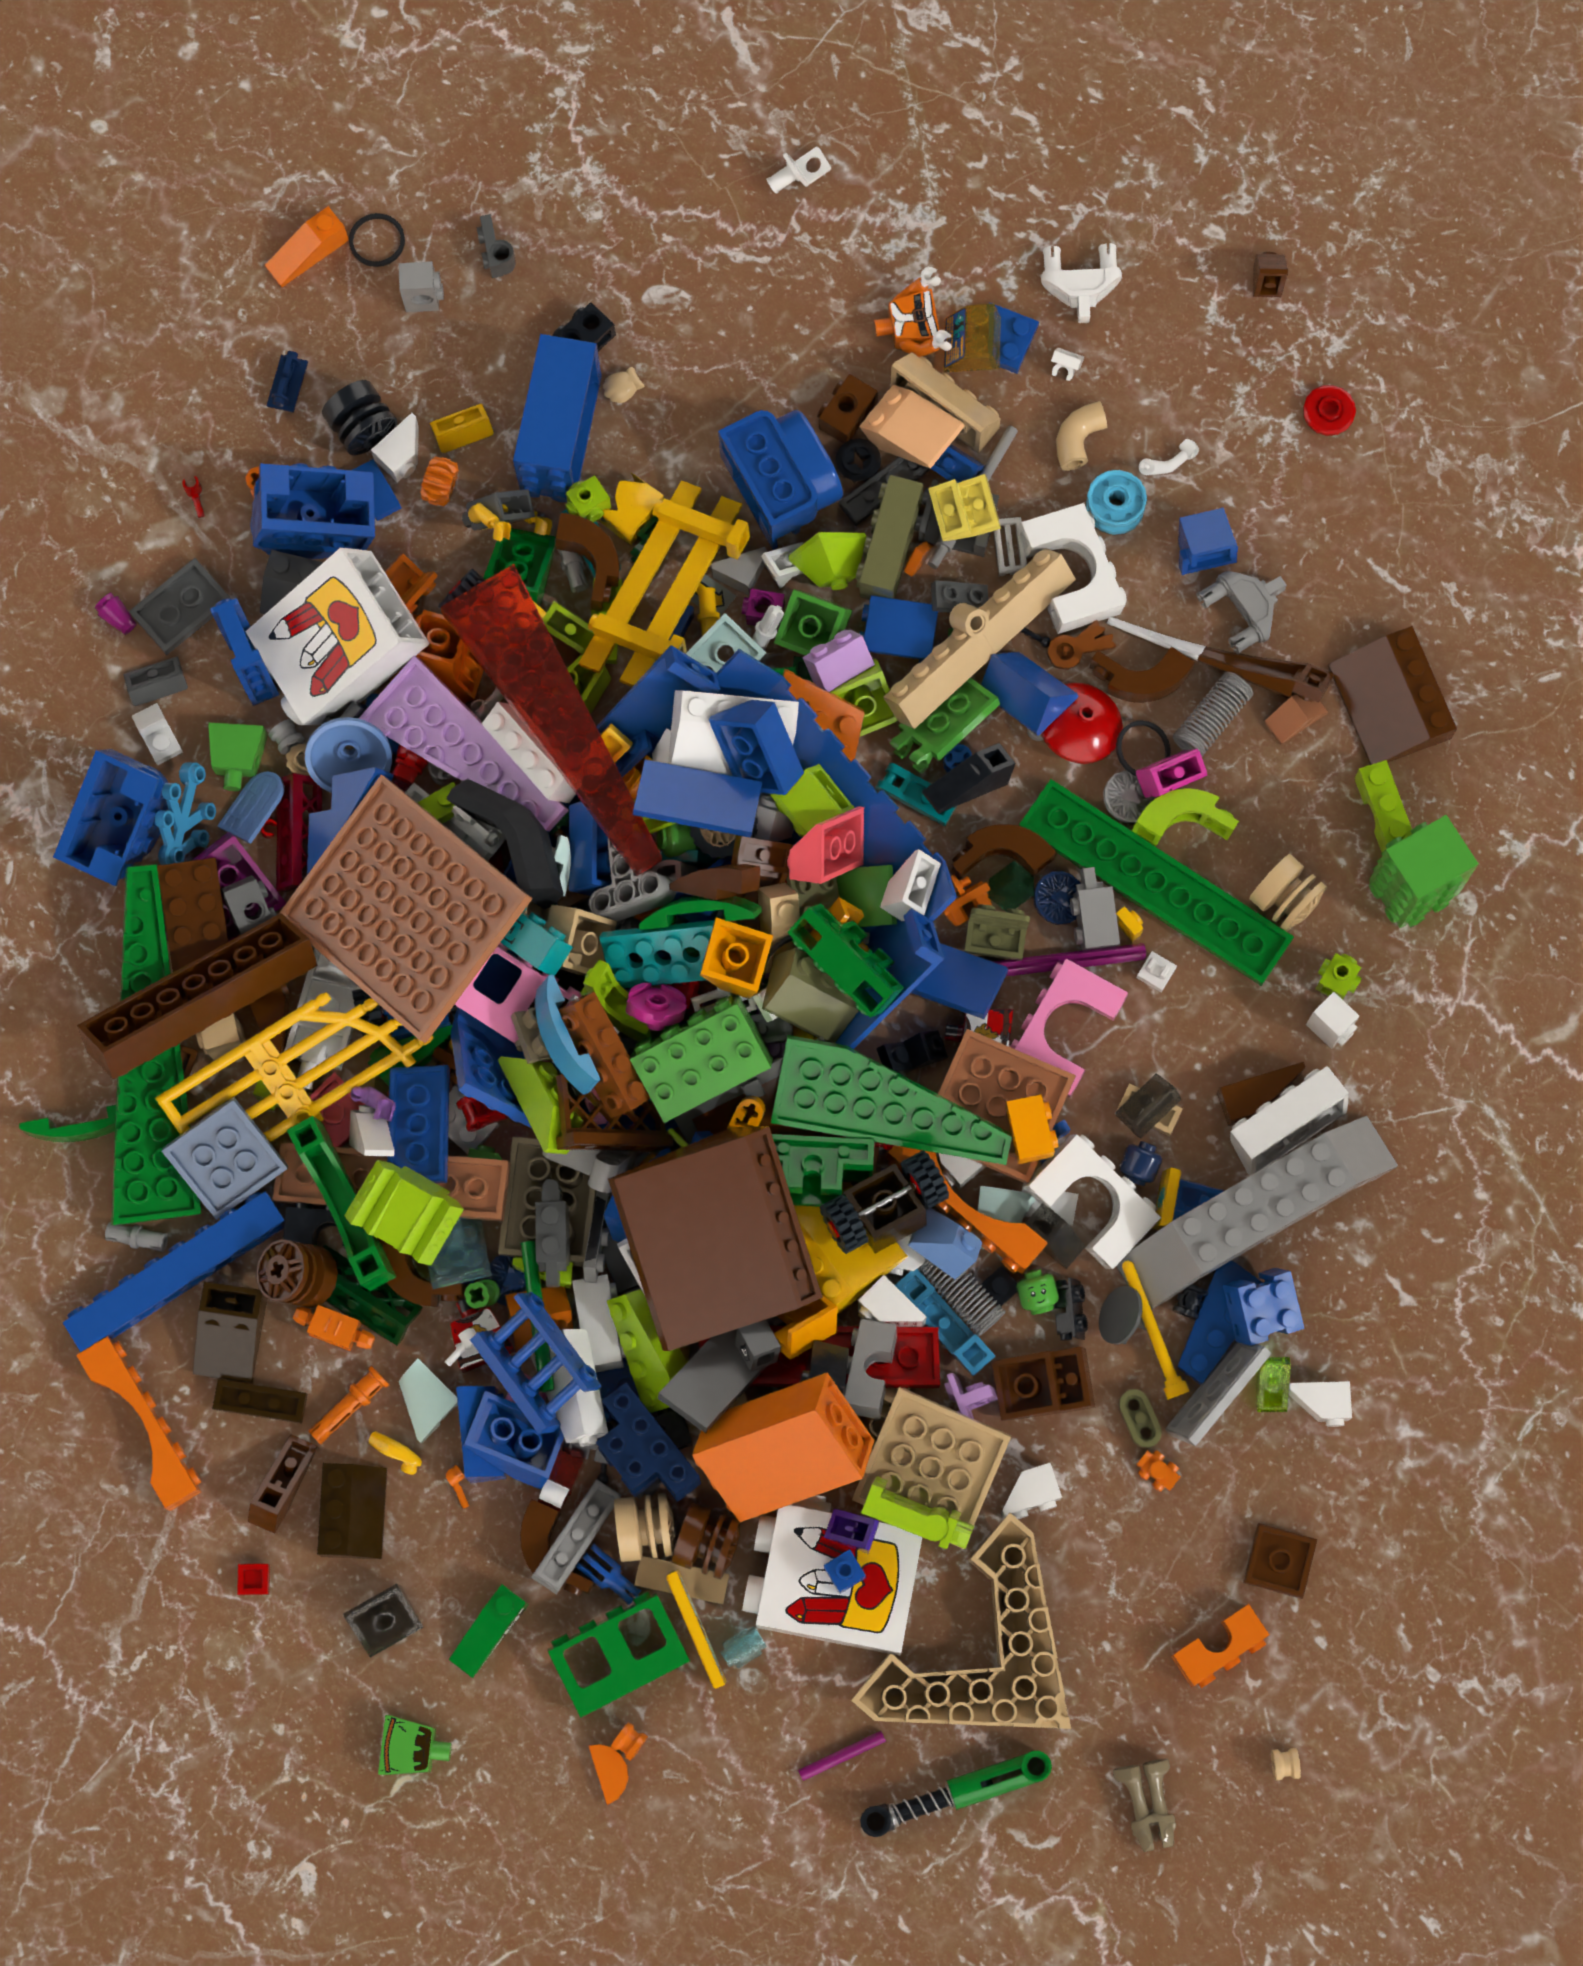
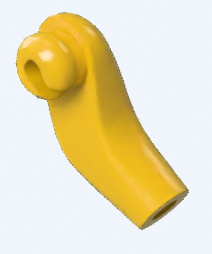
(396, 1450)

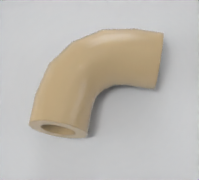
(1073, 434)

